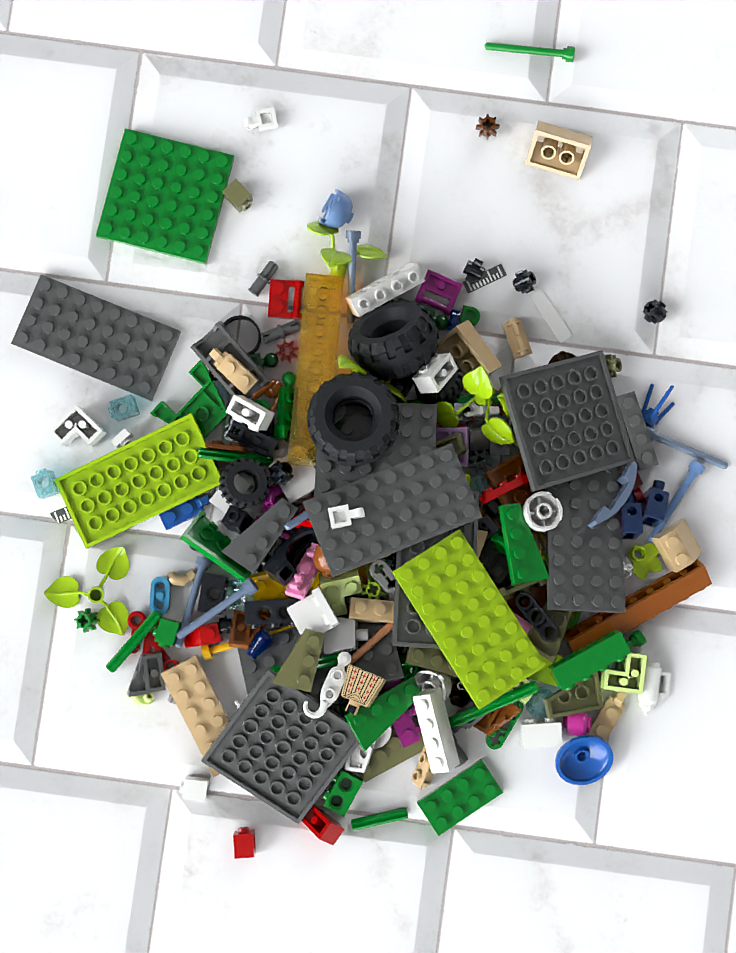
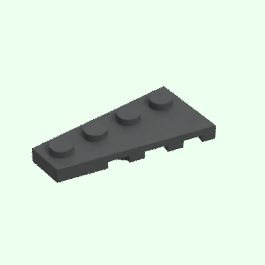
(258, 539)

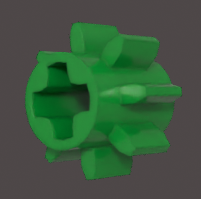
(87, 625)

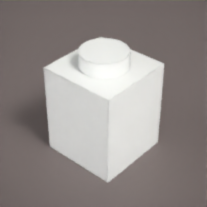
(195, 788)

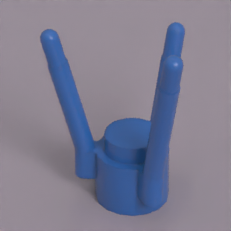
(651, 415)

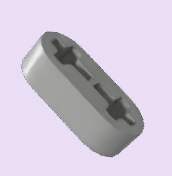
(386, 570)

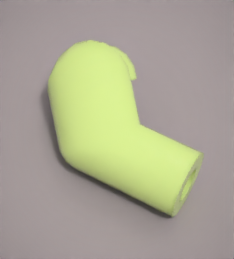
(144, 699)

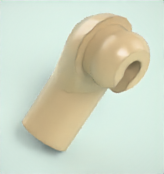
(181, 580)

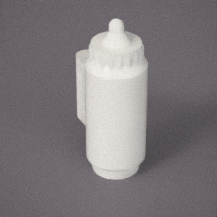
(651, 685)

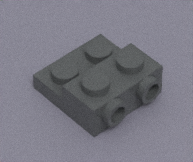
(494, 563)

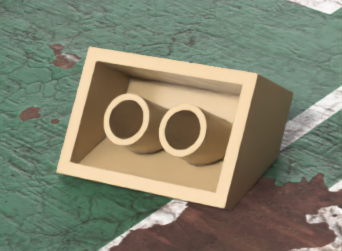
(559, 150)
(468, 349)

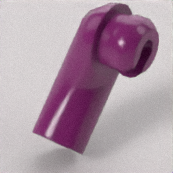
(275, 491)

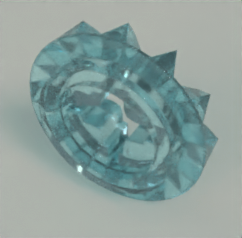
(535, 710)

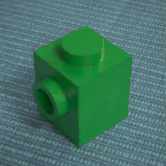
(166, 632)

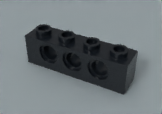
(254, 608)

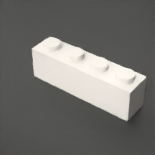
(436, 730)

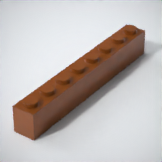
(641, 605)

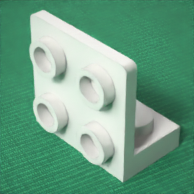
(313, 613)

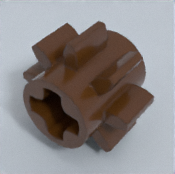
(491, 124)

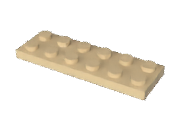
(196, 702)

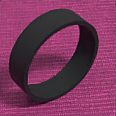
(240, 317)

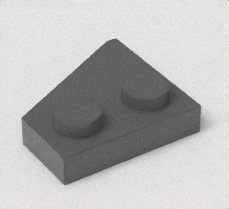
(147, 675)

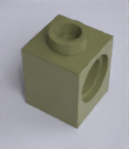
(238, 196)

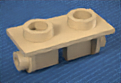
(517, 338)
(422, 774)

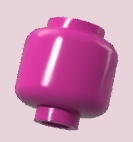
(577, 724)

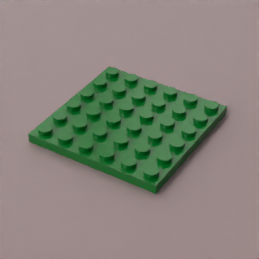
(165, 196)

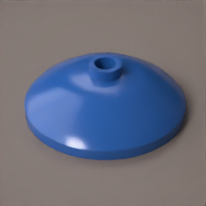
(584, 760)

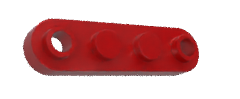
(503, 488)

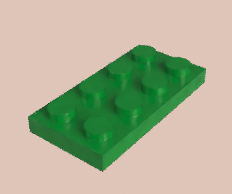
(459, 797)

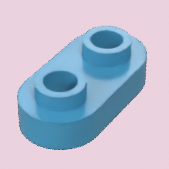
(158, 595)

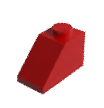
(204, 635)
(322, 825)

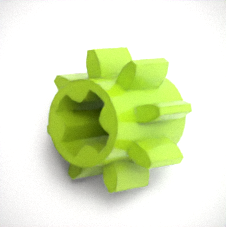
(371, 593)

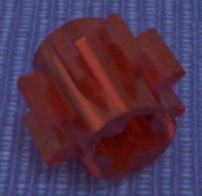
(282, 349)

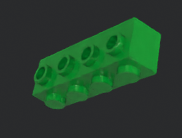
(589, 659)

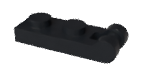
(257, 441)

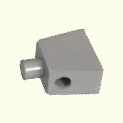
(344, 637)

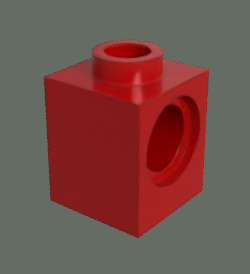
(244, 843)

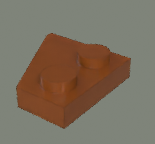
(241, 634)
(497, 718)

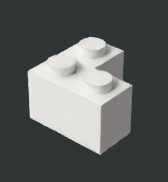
(77, 423)

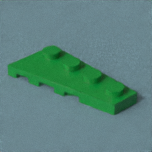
(210, 542)
(521, 549)
(383, 712)

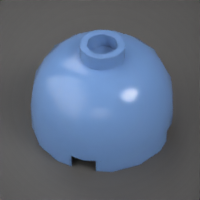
(337, 210)

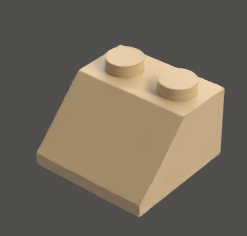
(677, 546)

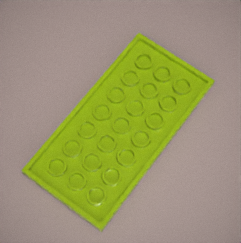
(138, 481)
(469, 619)

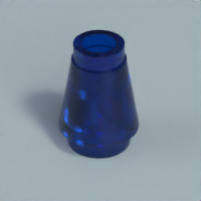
(259, 644)

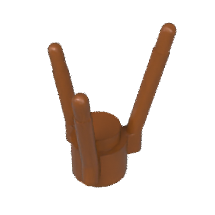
(271, 390)

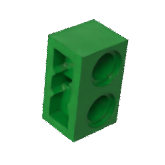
(346, 793)

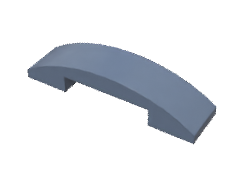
(627, 479)

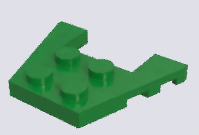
(205, 405)

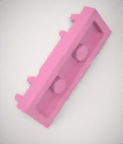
(306, 573)

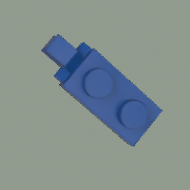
(184, 512)

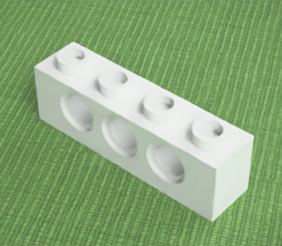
(385, 289)

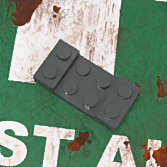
(223, 340)

